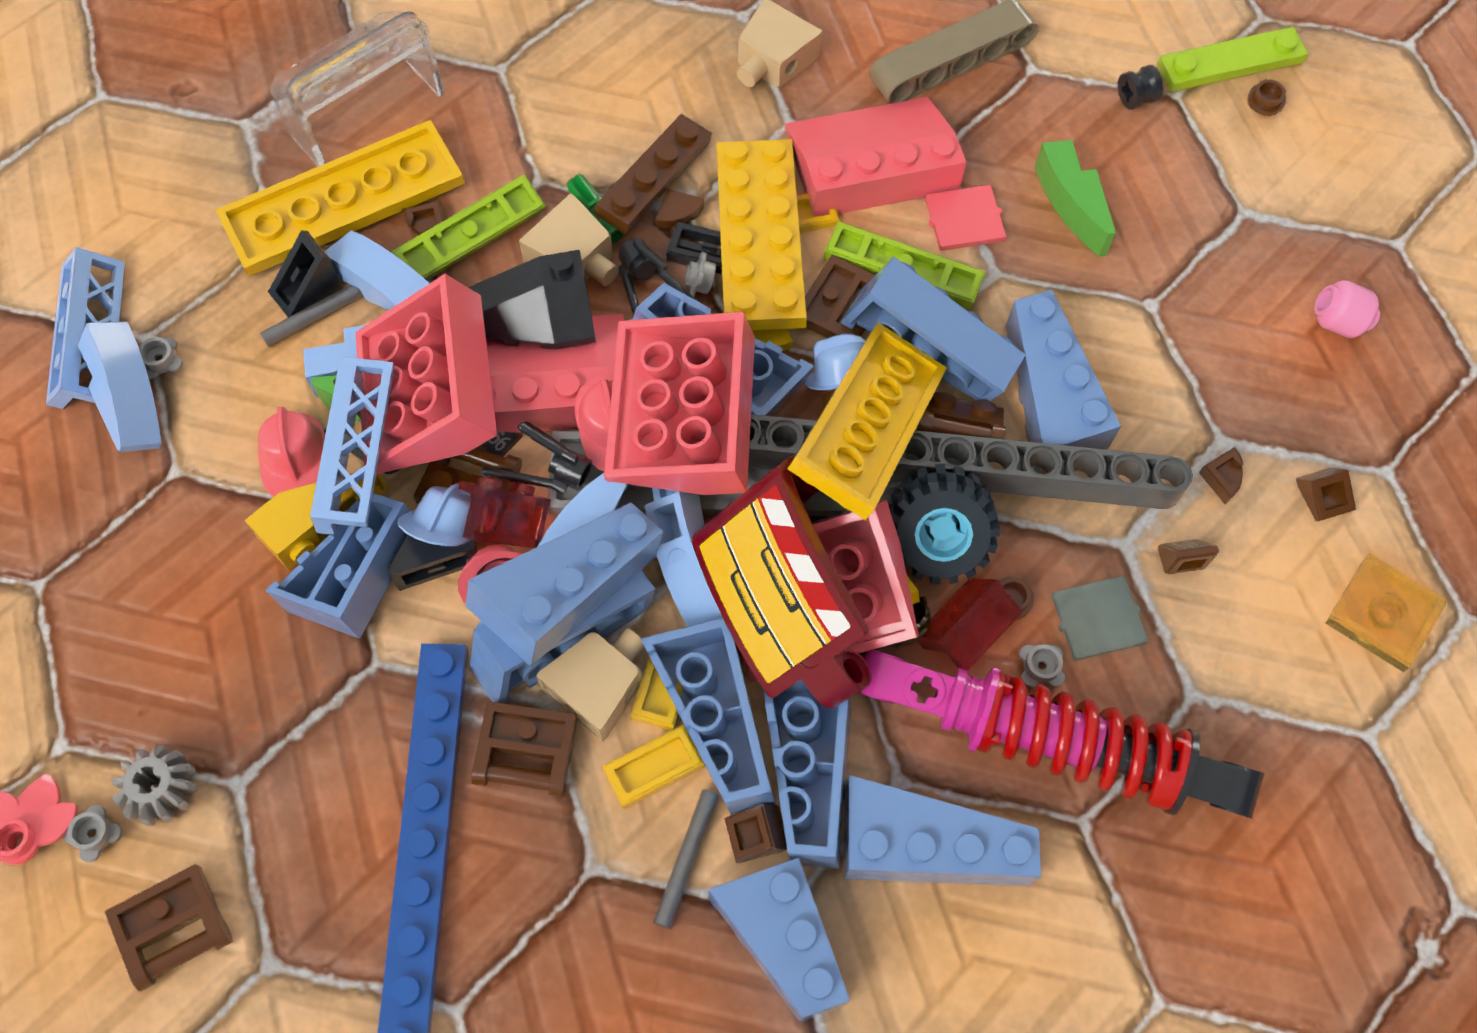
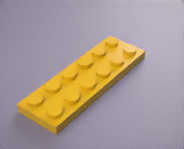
(340, 196)
(760, 233)
(868, 421)

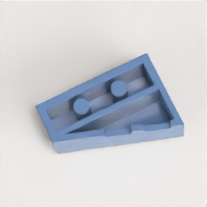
(347, 572)
(785, 936)

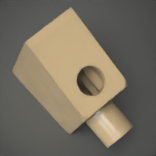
(776, 46)
(571, 229)
(595, 679)

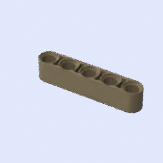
(953, 51)

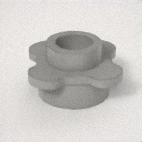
(700, 275)
(157, 347)
(1049, 655)
(79, 830)

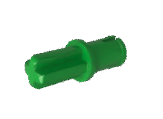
(586, 194)

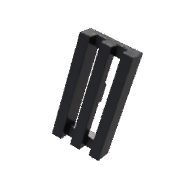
(684, 251)

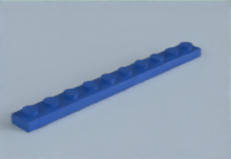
(424, 842)

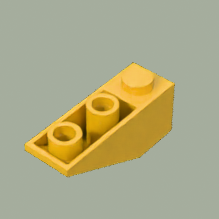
(286, 523)

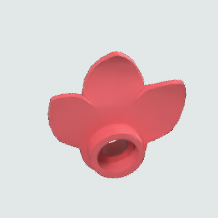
(35, 816)

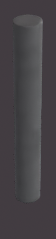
(311, 314)
(686, 859)

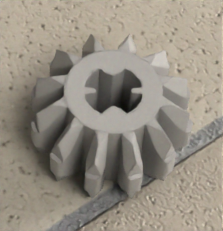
(142, 773)

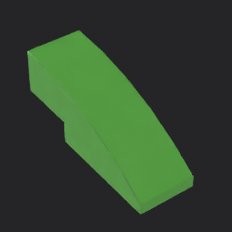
(1075, 195)

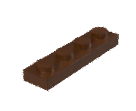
(652, 174)

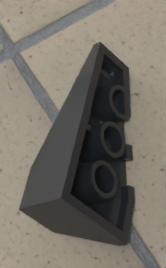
(539, 303)

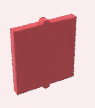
(965, 217)

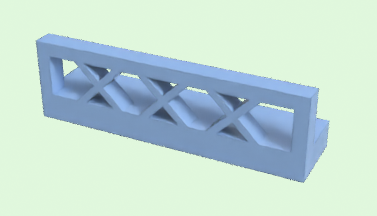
(71, 320)
(342, 439)

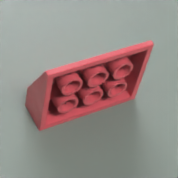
(876, 156)
(440, 376)
(543, 383)
(682, 404)
(873, 572)

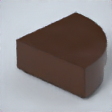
(678, 207)
(423, 217)
(1224, 474)

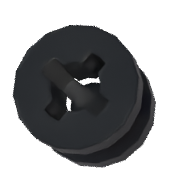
(1140, 87)

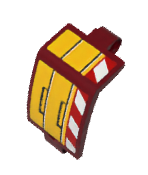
(783, 591)

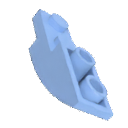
(680, 518)

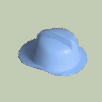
(832, 360)
(439, 517)

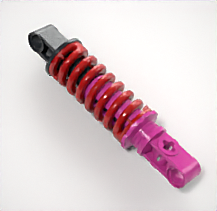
(1002, 711)

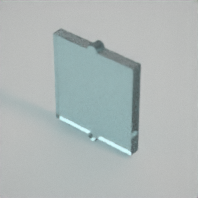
(1099, 618)

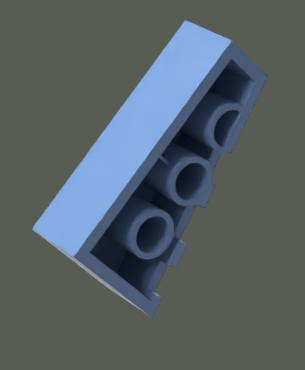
(926, 317)
(774, 373)
(1055, 379)
(560, 583)
(502, 670)
(714, 708)
(810, 772)
(927, 840)

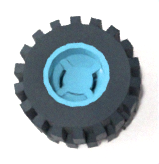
(944, 523)

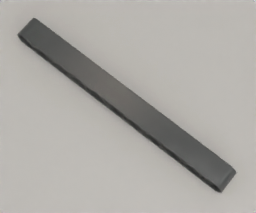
(1016, 458)

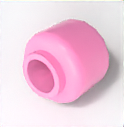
(1347, 309)

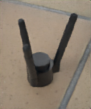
(642, 263)
(568, 466)

